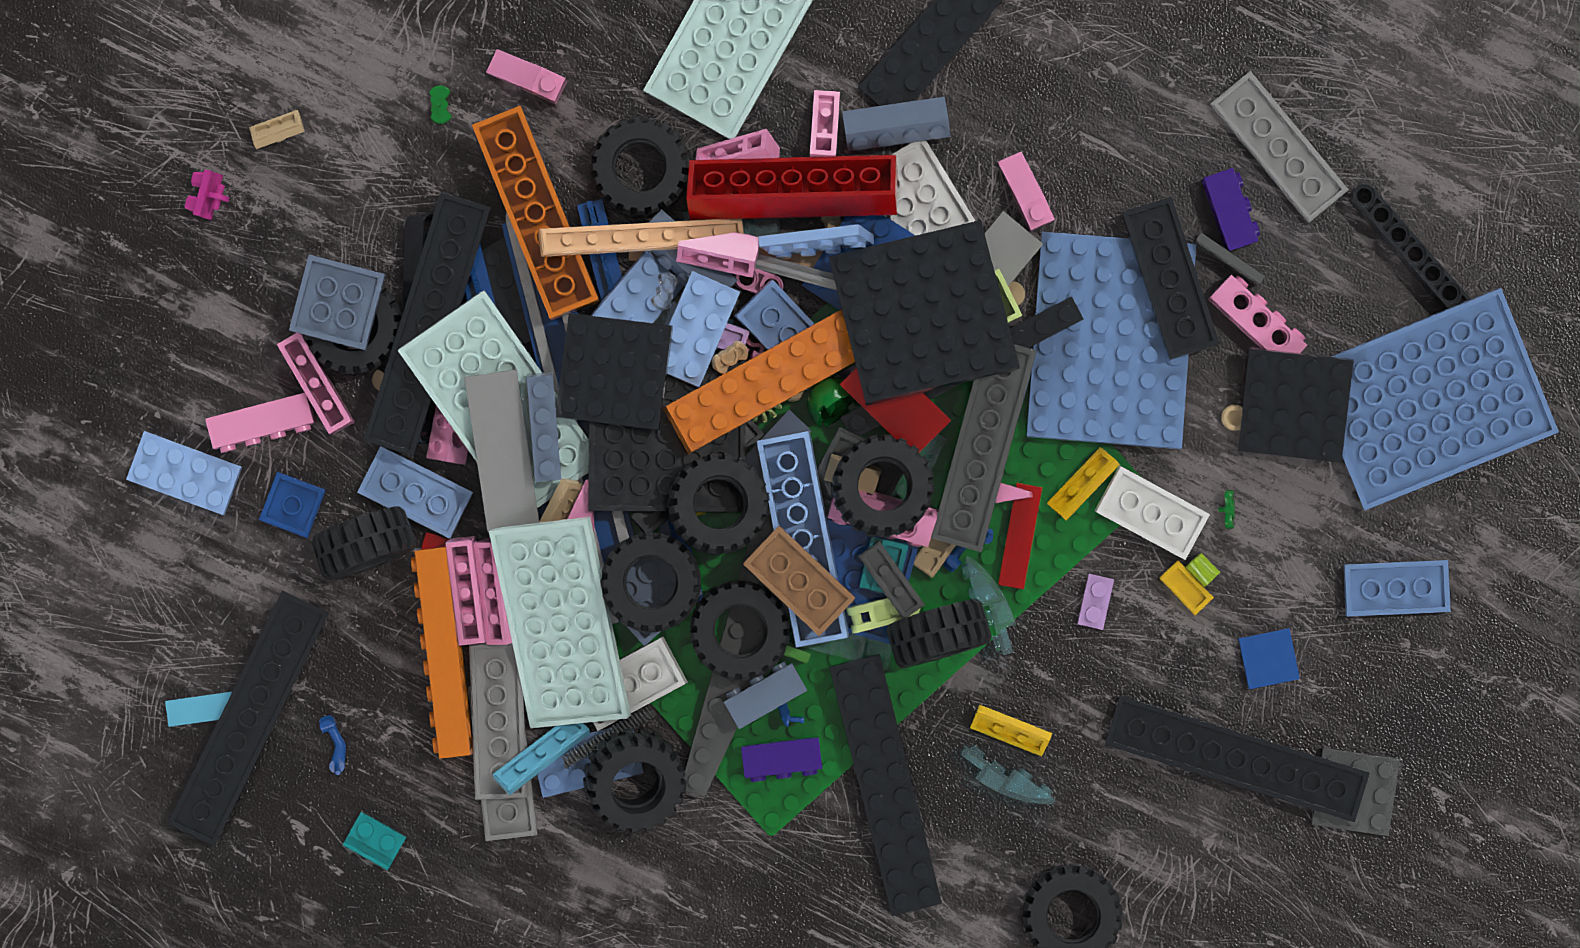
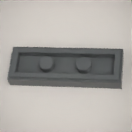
(1228, 259)
(891, 580)

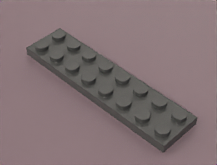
(982, 455)

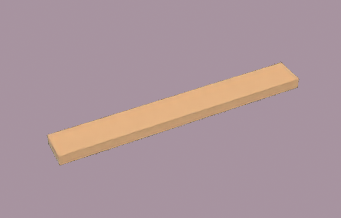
(630, 236)

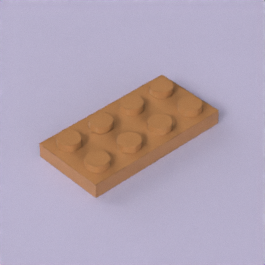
(799, 580)

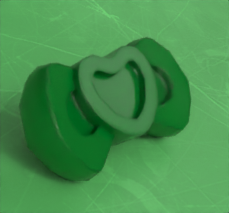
(439, 104)
(1229, 509)

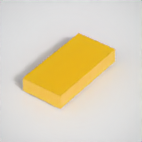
(1186, 587)

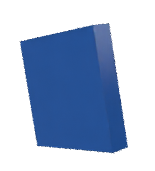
(292, 505)
(1268, 658)

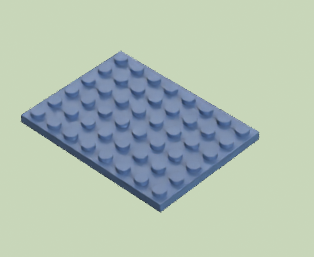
(1111, 370)
(1440, 399)

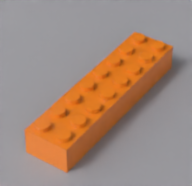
(533, 206)
(761, 383)
(444, 655)

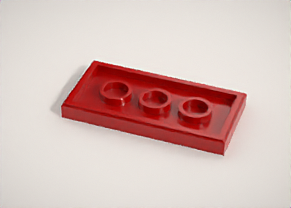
(906, 417)

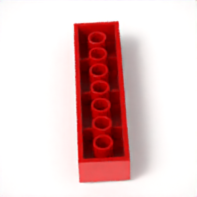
(792, 187)

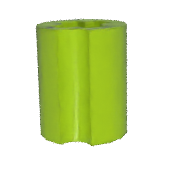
(1202, 569)

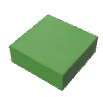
(797, 654)

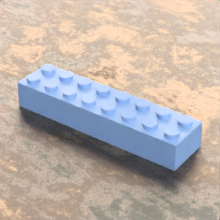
(799, 509)

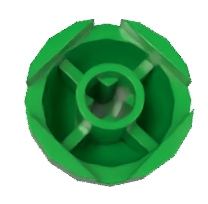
(829, 401)

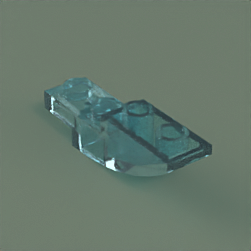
(990, 595)
(1014, 785)

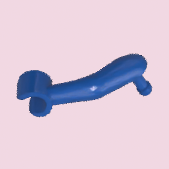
(952, 561)
(785, 714)
(337, 762)

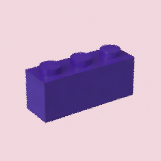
(1230, 209)
(781, 758)

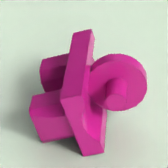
(209, 194)

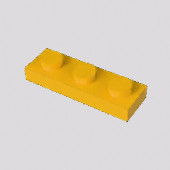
(1083, 483)
(1010, 730)

